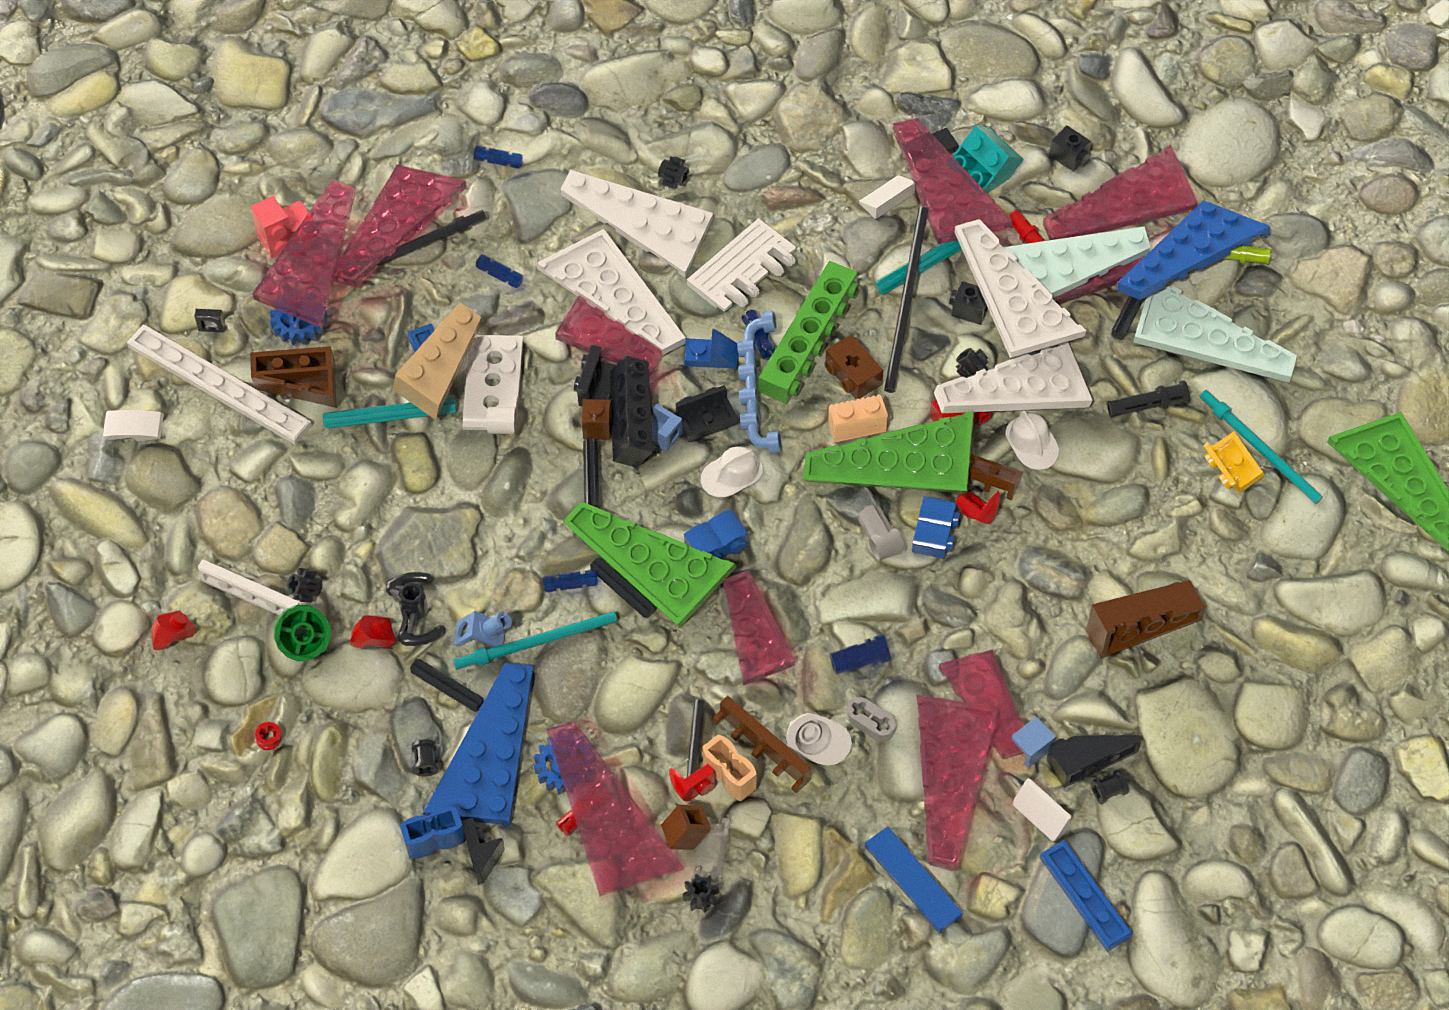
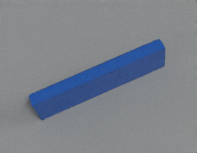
(913, 879)
(1086, 895)

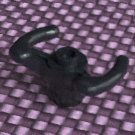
(413, 607)

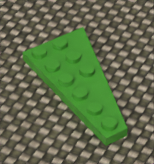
(913, 457)
(1401, 469)
(658, 566)

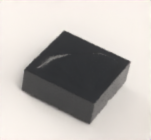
(210, 320)

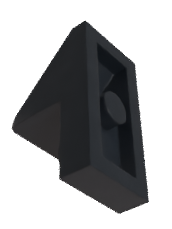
(482, 854)

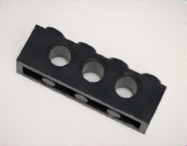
(630, 411)

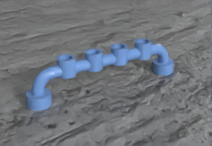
(749, 374)

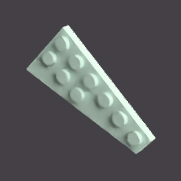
(1073, 260)
(1200, 332)

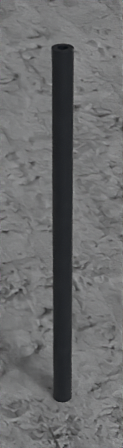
(906, 299)

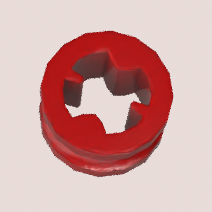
(263, 729)

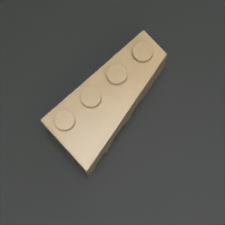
(437, 362)

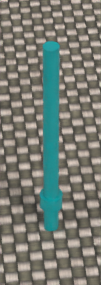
(1223, 412)
(482, 656)

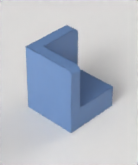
(665, 427)
(1033, 741)

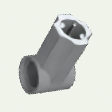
(882, 538)

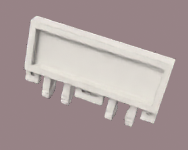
(741, 266)

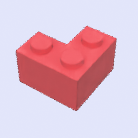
(275, 224)

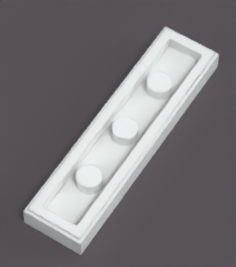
(244, 588)

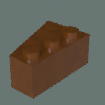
(297, 374)

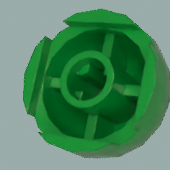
(302, 632)

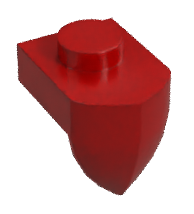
(976, 508)
(170, 628)
(372, 631)
(696, 784)

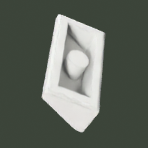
(888, 196)
(1042, 810)

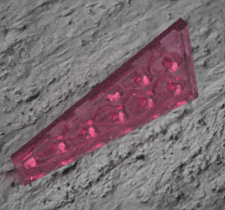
(1132, 197)
(396, 216)
(953, 763)

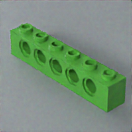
(827, 296)

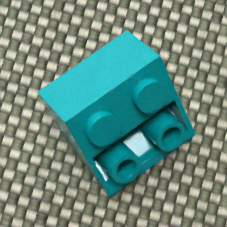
(987, 158)

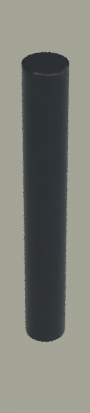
(696, 736)

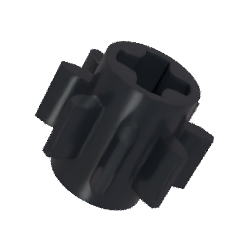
(673, 172)
(970, 362)
(304, 585)
(702, 900)

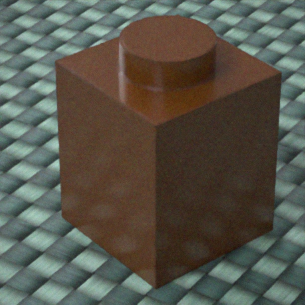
(596, 419)
(685, 827)

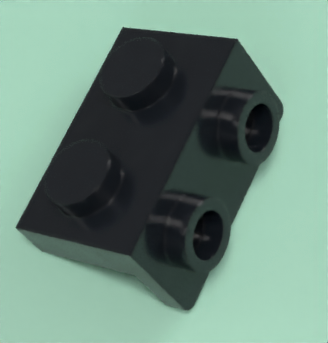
(595, 377)
(706, 413)

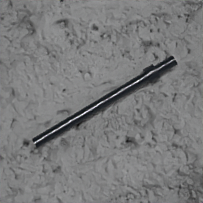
(458, 225)

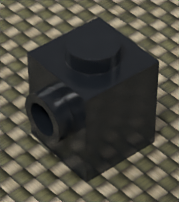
(1070, 148)
(968, 303)

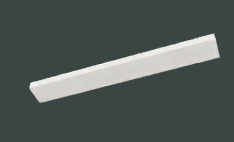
(219, 384)

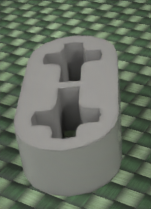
(870, 719)

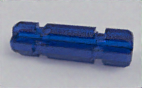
(498, 157)
(499, 271)
(570, 580)

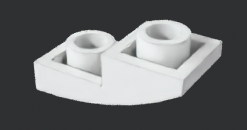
(134, 424)

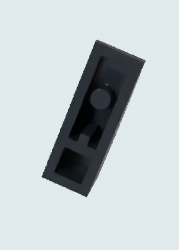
(1086, 755)

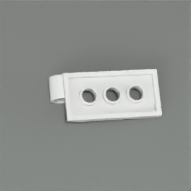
(504, 416)

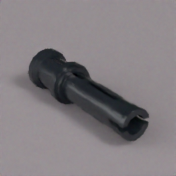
(1161, 398)

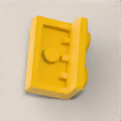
(1235, 462)

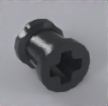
(424, 757)
(1109, 787)

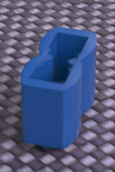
(934, 527)
(719, 535)
(432, 832)

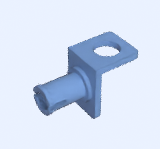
(483, 628)

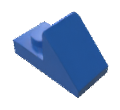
(713, 353)

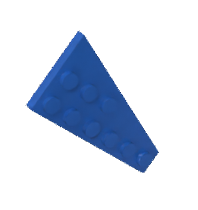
(1194, 243)
(487, 762)

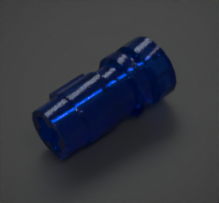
(860, 655)

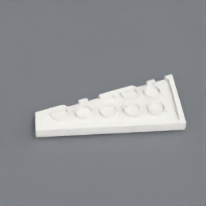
(649, 221)
(609, 282)
(1016, 299)
(1023, 383)

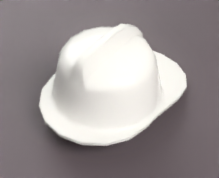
(1032, 441)
(731, 472)
(818, 739)

